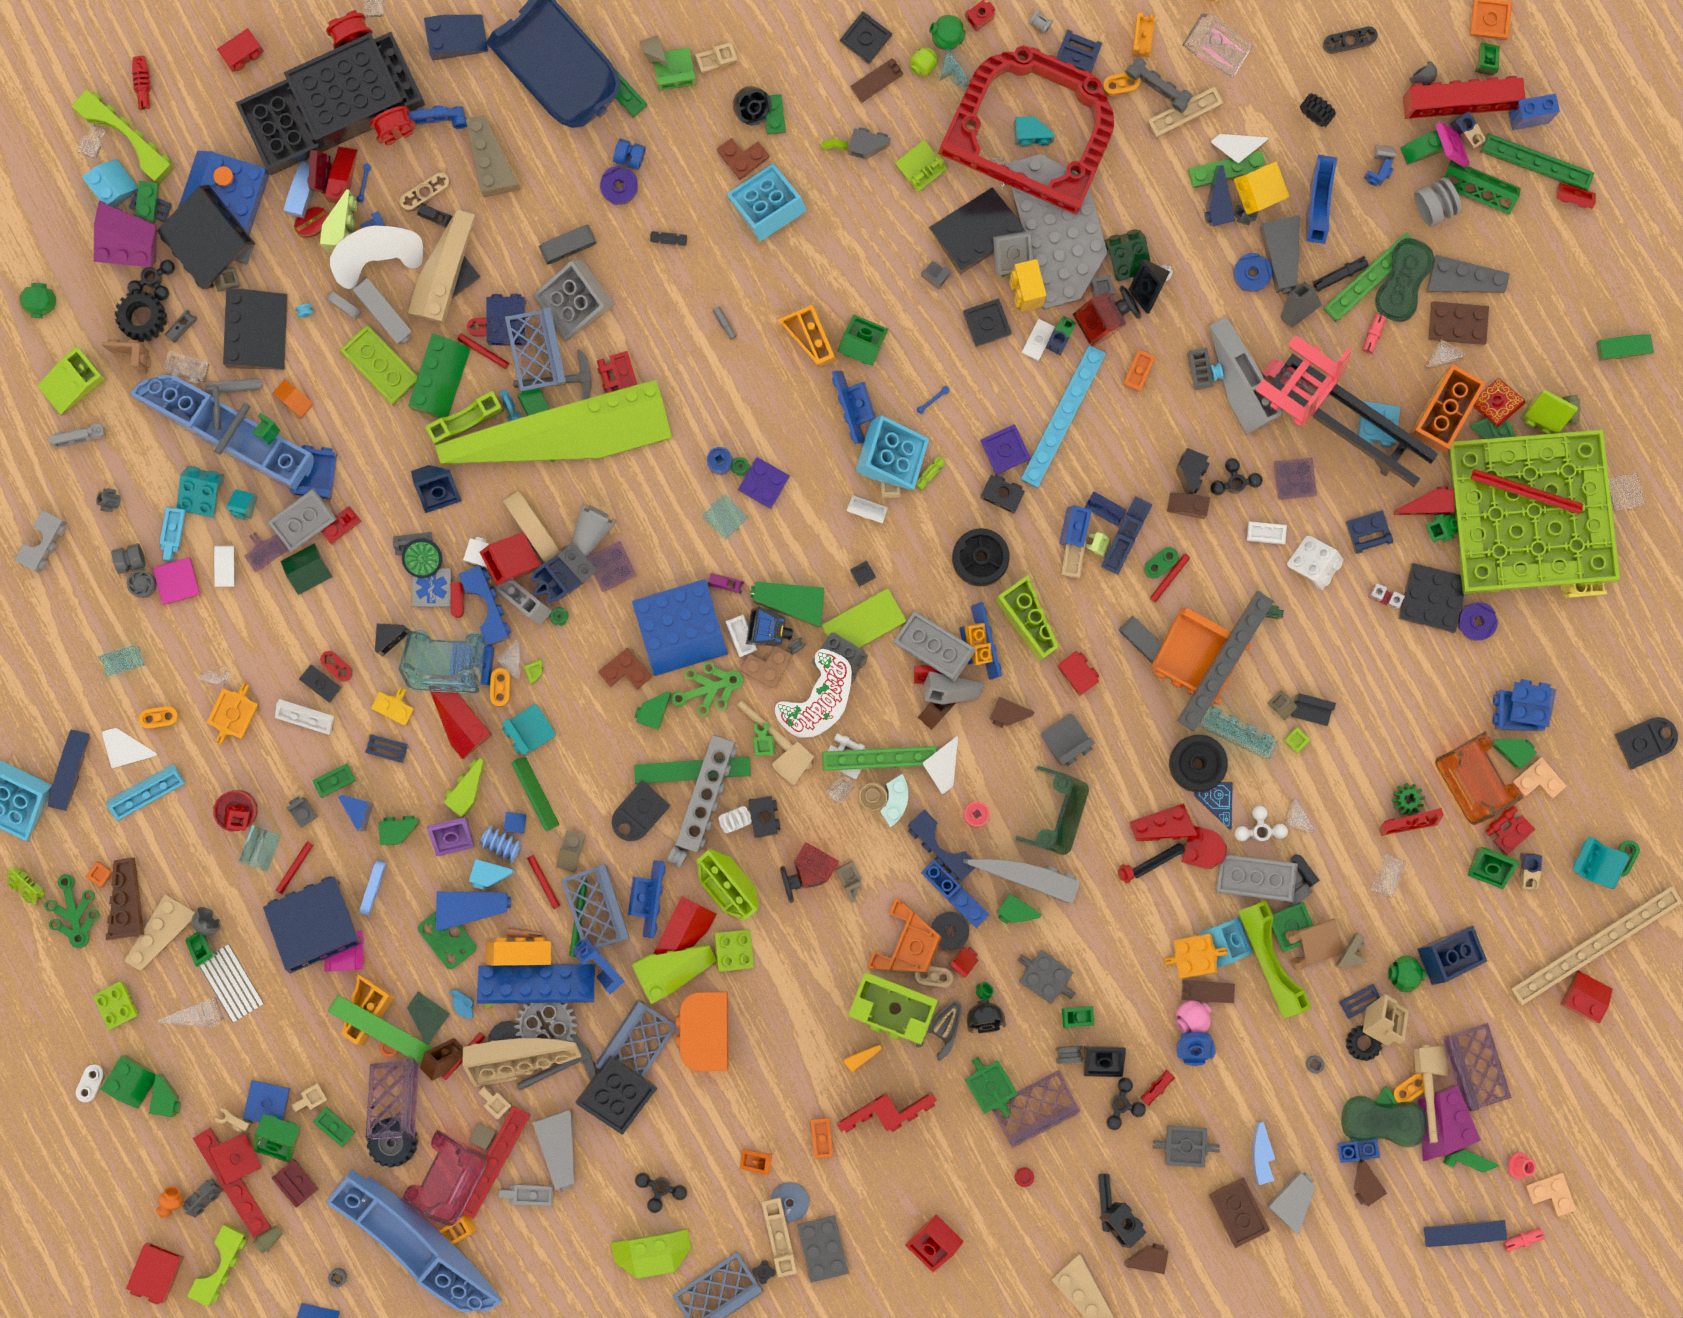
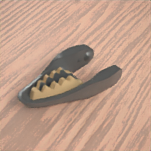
(945, 1026)

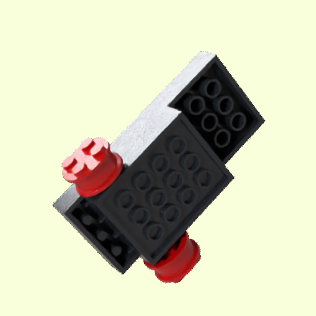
(334, 98)

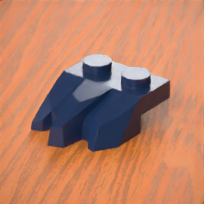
(555, 580)

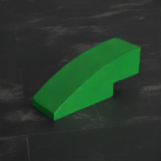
(1624, 347)

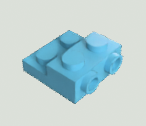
(1372, 433)

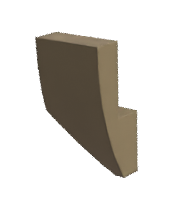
(653, 50)
(850, 879)

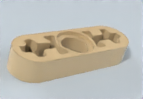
(410, 194)

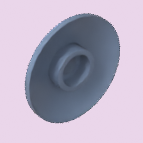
(798, 1195)

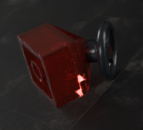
(1104, 316)
(812, 870)

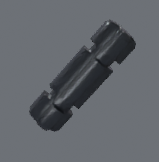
(668, 238)

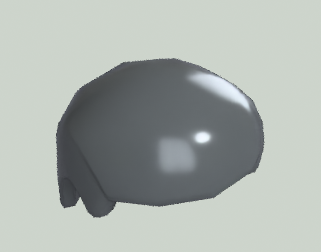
(1425, 75)
(204, 923)

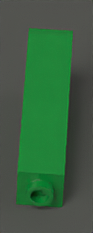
(796, 601)

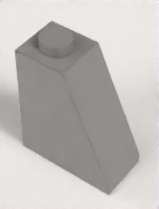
(1293, 1201)

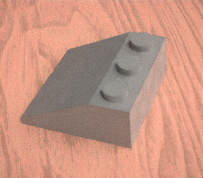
(574, 298)

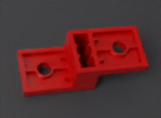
(887, 1113)

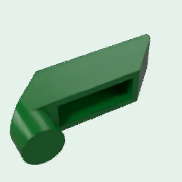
(1469, 1159)

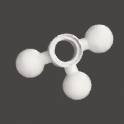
(1260, 813)

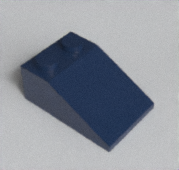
(455, 35)
(1452, 955)

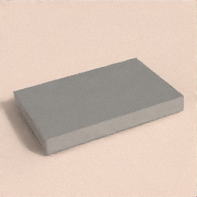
(302, 520)

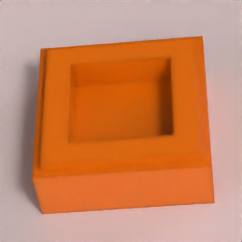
(99, 874)

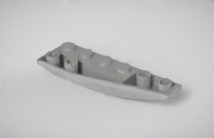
(1241, 379)

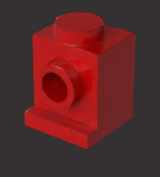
(977, 20)
(236, 814)

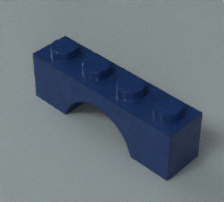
(924, 828)

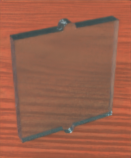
(725, 517)

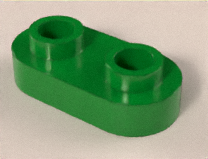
(1161, 562)
(1632, 855)

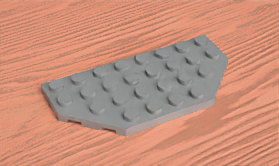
(1063, 243)

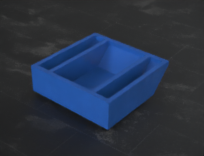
(241, 196)
(679, 627)

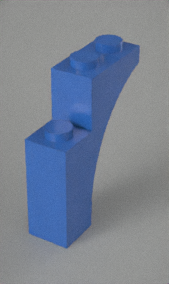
(1320, 197)

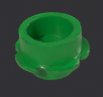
(740, 461)
(559, 611)
(984, 991)

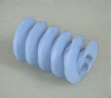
(500, 844)

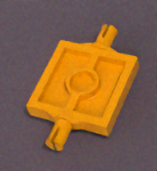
(232, 713)
(1195, 956)

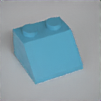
(110, 183)
(488, 874)
(1230, 935)

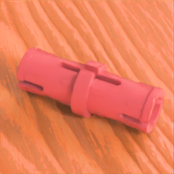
(1374, 334)
(1523, 1239)

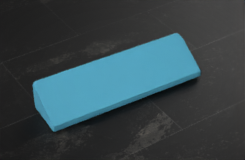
(145, 792)

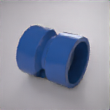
(625, 150)
(719, 461)

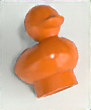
(169, 1200)

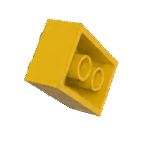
(1028, 286)

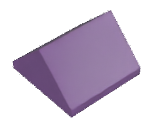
(451, 836)

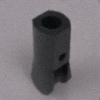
(432, 214)
(1305, 870)

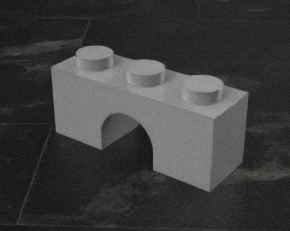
(51, 529)

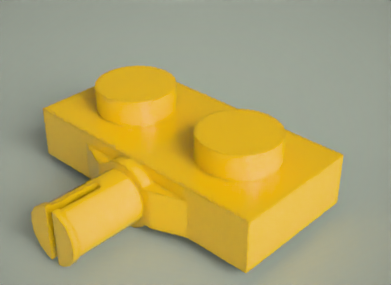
(393, 706)

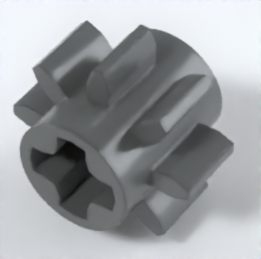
(1243, 217)
(108, 500)

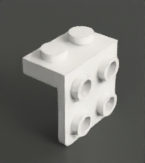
(1316, 561)

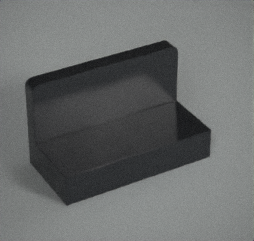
(1313, 709)

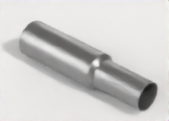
(724, 322)

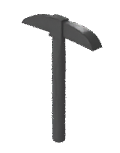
(583, 377)
(585, 1058)

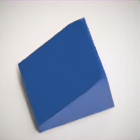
(515, 822)

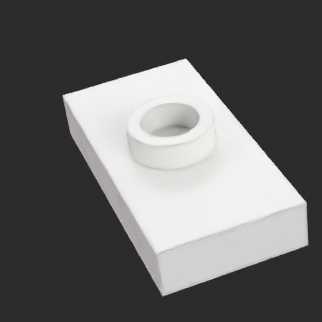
(1038, 339)
(867, 509)
(1266, 533)
(738, 630)

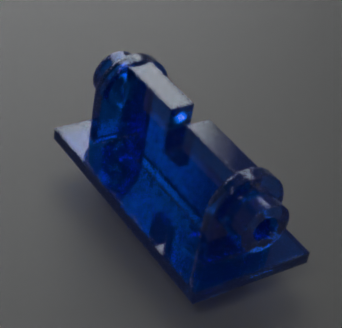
(1105, 508)

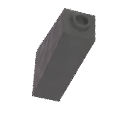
(1282, 251)

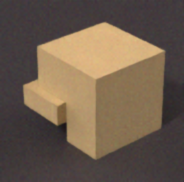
(1386, 1021)

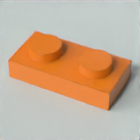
(1139, 370)
(821, 1138)

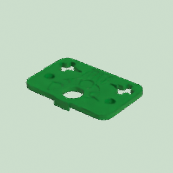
(443, 942)

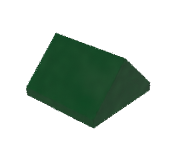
(306, 569)

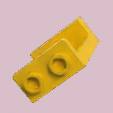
(1261, 188)

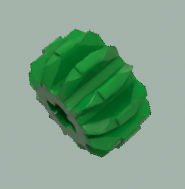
(1406, 791)

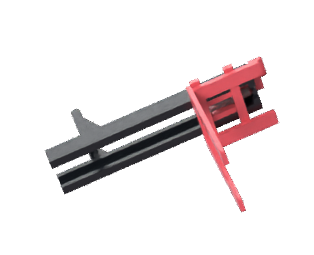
(1290, 392)

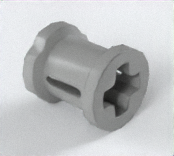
(1040, 22)

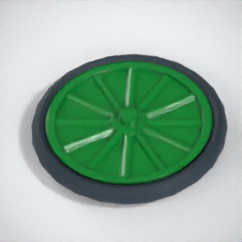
(421, 558)

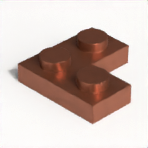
(742, 162)
(624, 665)

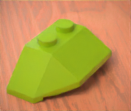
(727, 884)
(652, 1253)

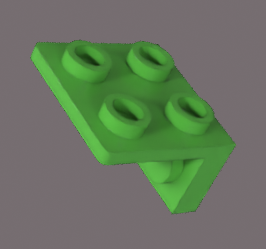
(678, 71)

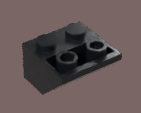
(1190, 469)

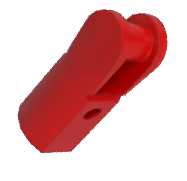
(457, 599)

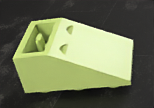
(339, 222)

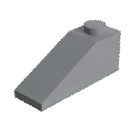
(524, 601)

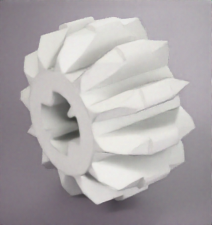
(735, 819)

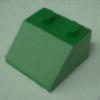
(862, 340)
(129, 1082)
(276, 1138)

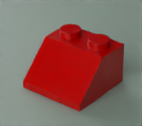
(1587, 997)
(934, 1243)

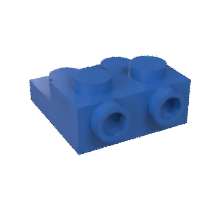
(1532, 703)

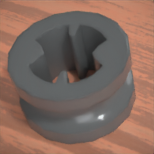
(796, 646)
(1318, 1059)
(339, 1271)

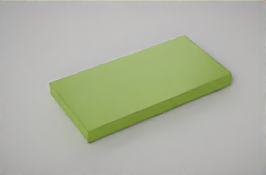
(379, 364)
(867, 620)

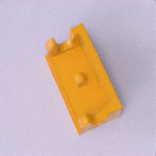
(1143, 35)

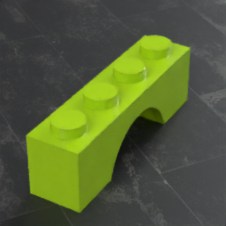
(454, 425)
(228, 1242)

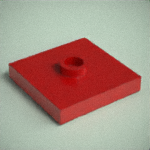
(235, 1158)

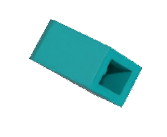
(1031, 131)
(241, 504)

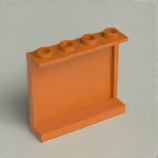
(1190, 651)

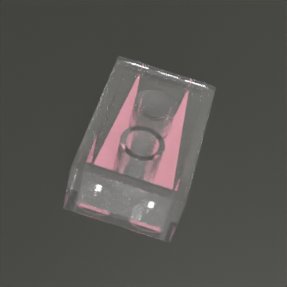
(1217, 44)

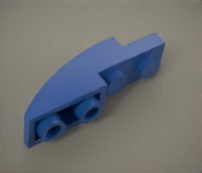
(955, 894)

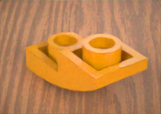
(977, 638)

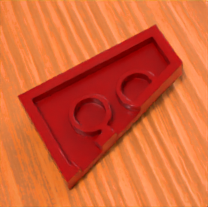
(1412, 822)
(1164, 824)

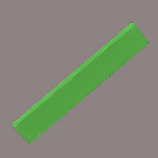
(1362, 284)
(876, 758)
(378, 1028)

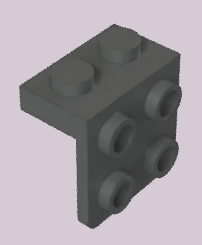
(854, 655)
(1067, 740)

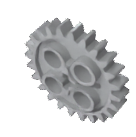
(561, 1016)

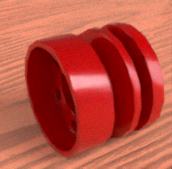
(231, 798)

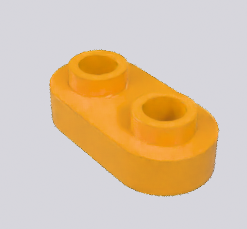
(1120, 83)
(500, 687)
(159, 717)
(1410, 1088)

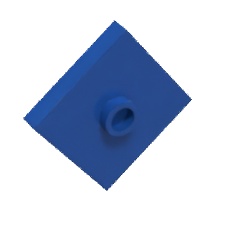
(266, 1100)

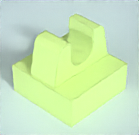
(1099, 544)

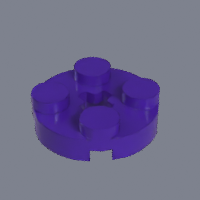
(617, 196)
(1479, 632)

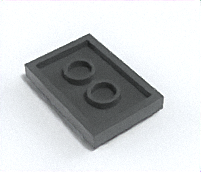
(822, 1248)

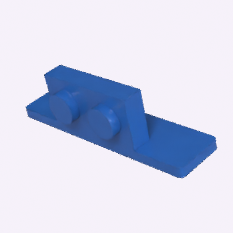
(856, 405)
(980, 616)
(645, 898)

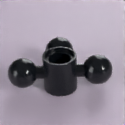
(161, 292)
(1232, 466)
(1137, 1109)
(655, 1205)

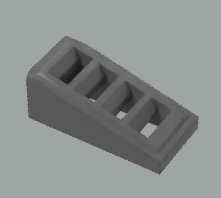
(1198, 352)

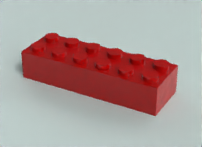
(1462, 97)

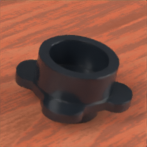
(763, 1277)

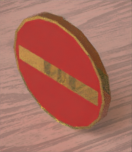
(312, 222)

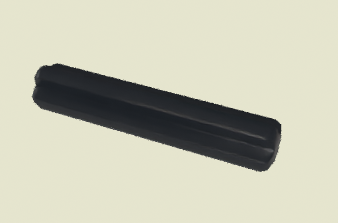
(1158, 860)
(1105, 1195)

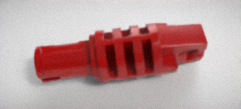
(141, 81)

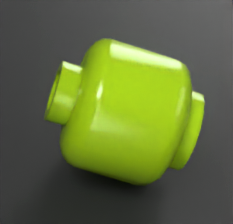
(923, 61)

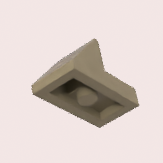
(570, 851)
(1348, 956)

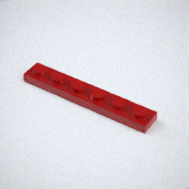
(497, 1157)
(236, 1191)

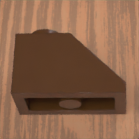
(1188, 505)
(934, 713)
(1008, 713)
(441, 1059)
(1367, 1185)
(1149, 1259)

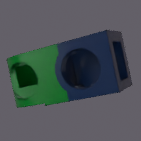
(1061, 335)

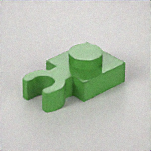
(763, 743)

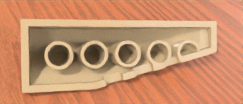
(440, 274)
(508, 1058)

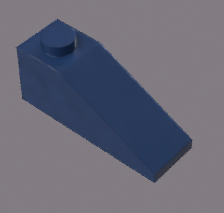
(1219, 204)

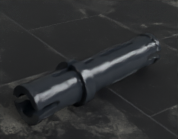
(1341, 273)

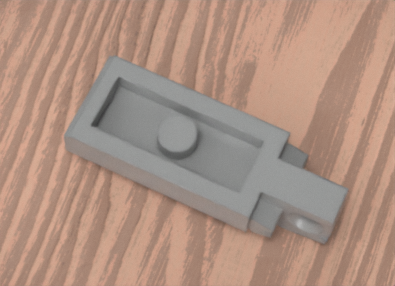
(78, 436)
(528, 1194)

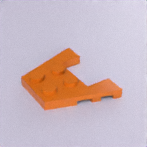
(915, 946)

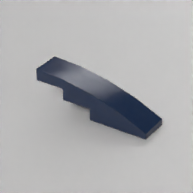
(1126, 535)
(68, 770)
(1465, 1233)

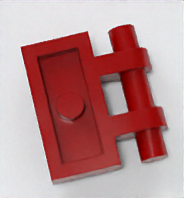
(622, 369)
(1512, 835)

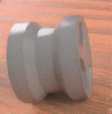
(677, 856)

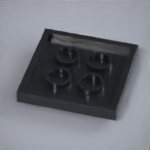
(1432, 598)
(616, 1095)

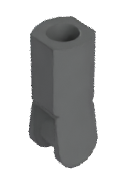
(178, 329)

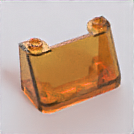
(1475, 780)

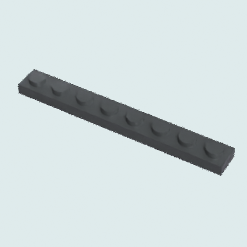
(1225, 661)

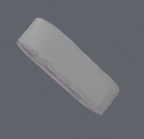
(343, 305)

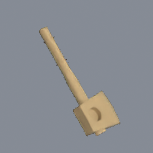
(794, 760)
(1430, 1063)

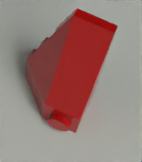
(460, 723)
(685, 927)

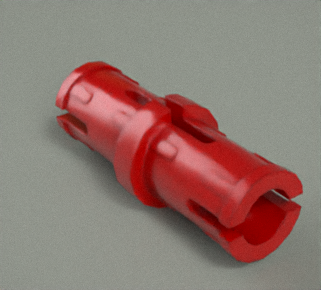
(1157, 1087)

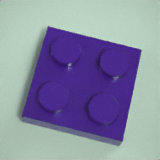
(1005, 449)
(763, 483)

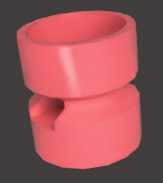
(976, 814)

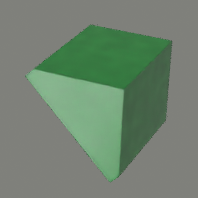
(1492, 867)

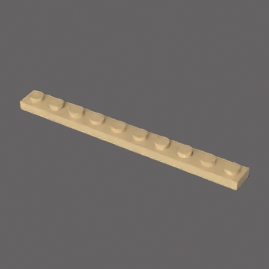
(1596, 945)

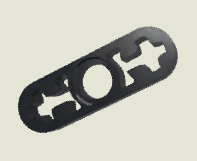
(1336, 38)

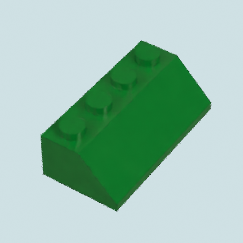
(439, 377)

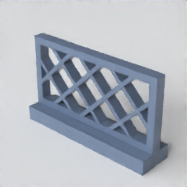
(551, 346)
(610, 900)
(625, 1030)
(732, 1304)

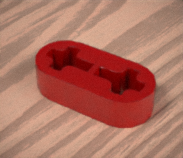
(480, 331)
(333, 669)

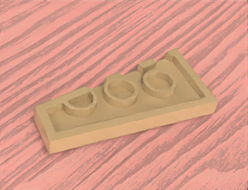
(163, 926)
(1081, 1290)

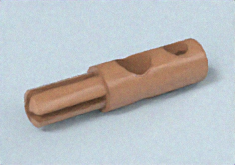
(523, 933)

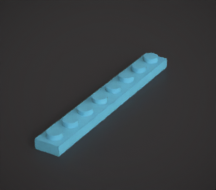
(1063, 416)

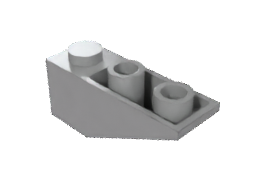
(944, 690)

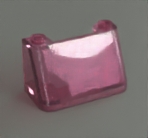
(448, 1181)

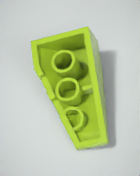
(669, 971)

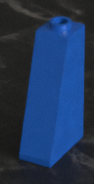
(466, 907)

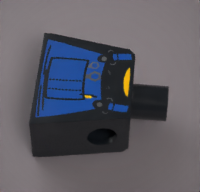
(766, 628)

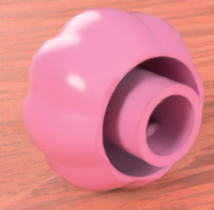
(1193, 1017)

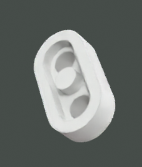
(90, 1083)

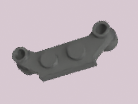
(1154, 80)

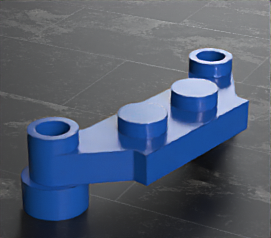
(440, 114)

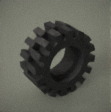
(1317, 110)
(1355, 1051)

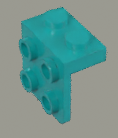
(199, 491)
(528, 730)
(1600, 863)

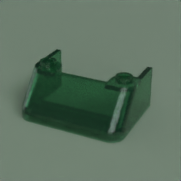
(1063, 837)

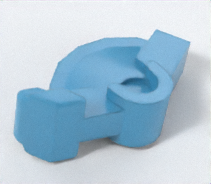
(509, 405)
(462, 1004)

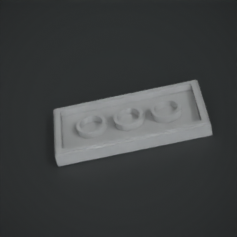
(934, 646)
(1257, 878)

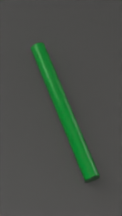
(579, 905)

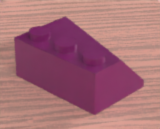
(123, 238)
(1452, 1123)

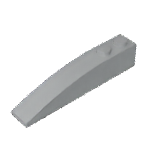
(1040, 879)

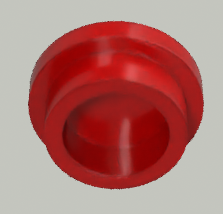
(1125, 873)
(1024, 1177)

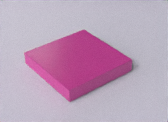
(1452, 144)
(176, 581)

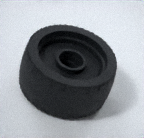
(980, 572)
(1213, 763)

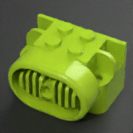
(874, 1005)

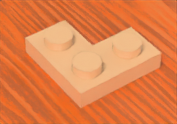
(1539, 774)
(1552, 1188)

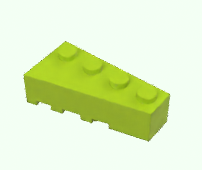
(1028, 618)

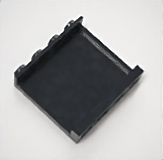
(204, 236)

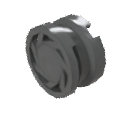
(141, 583)
(1069, 1054)

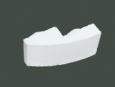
(224, 566)

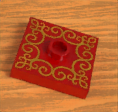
(1498, 402)

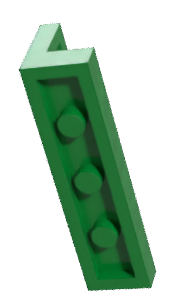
(1486, 182)

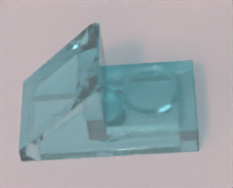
(951, 66)

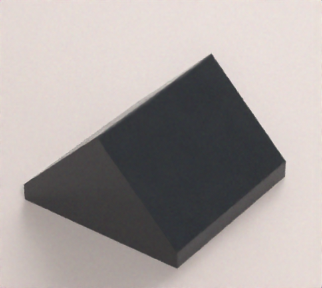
(1148, 284)
(388, 637)
(1104, 1061)

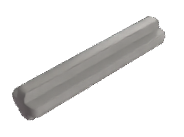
(235, 385)

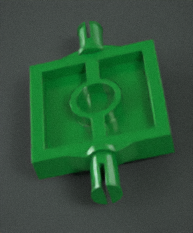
(991, 1087)

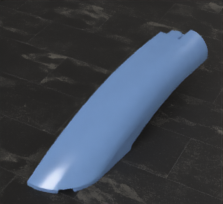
(194, 412)
(414, 1243)

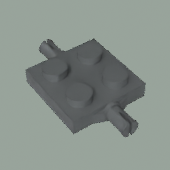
(1046, 976)
(1186, 1146)

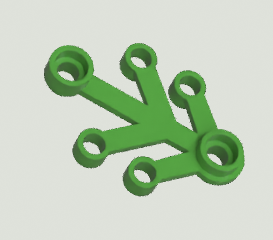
(710, 688)

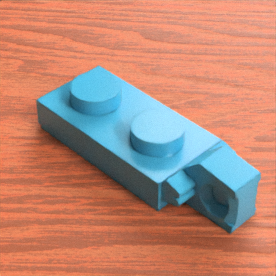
(172, 532)

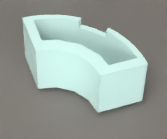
(896, 801)

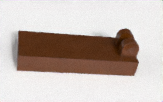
(876, 80)
(1208, 991)

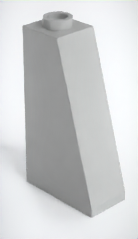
(382, 311)
(557, 1145)

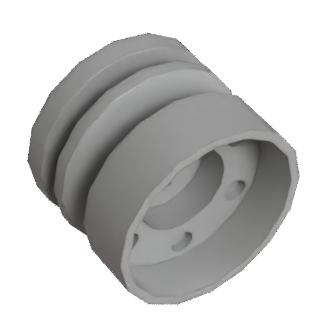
(1437, 202)

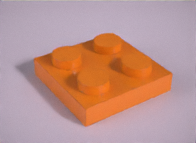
(1491, 19)

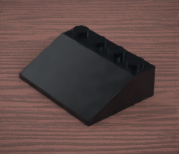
(970, 230)
(255, 329)

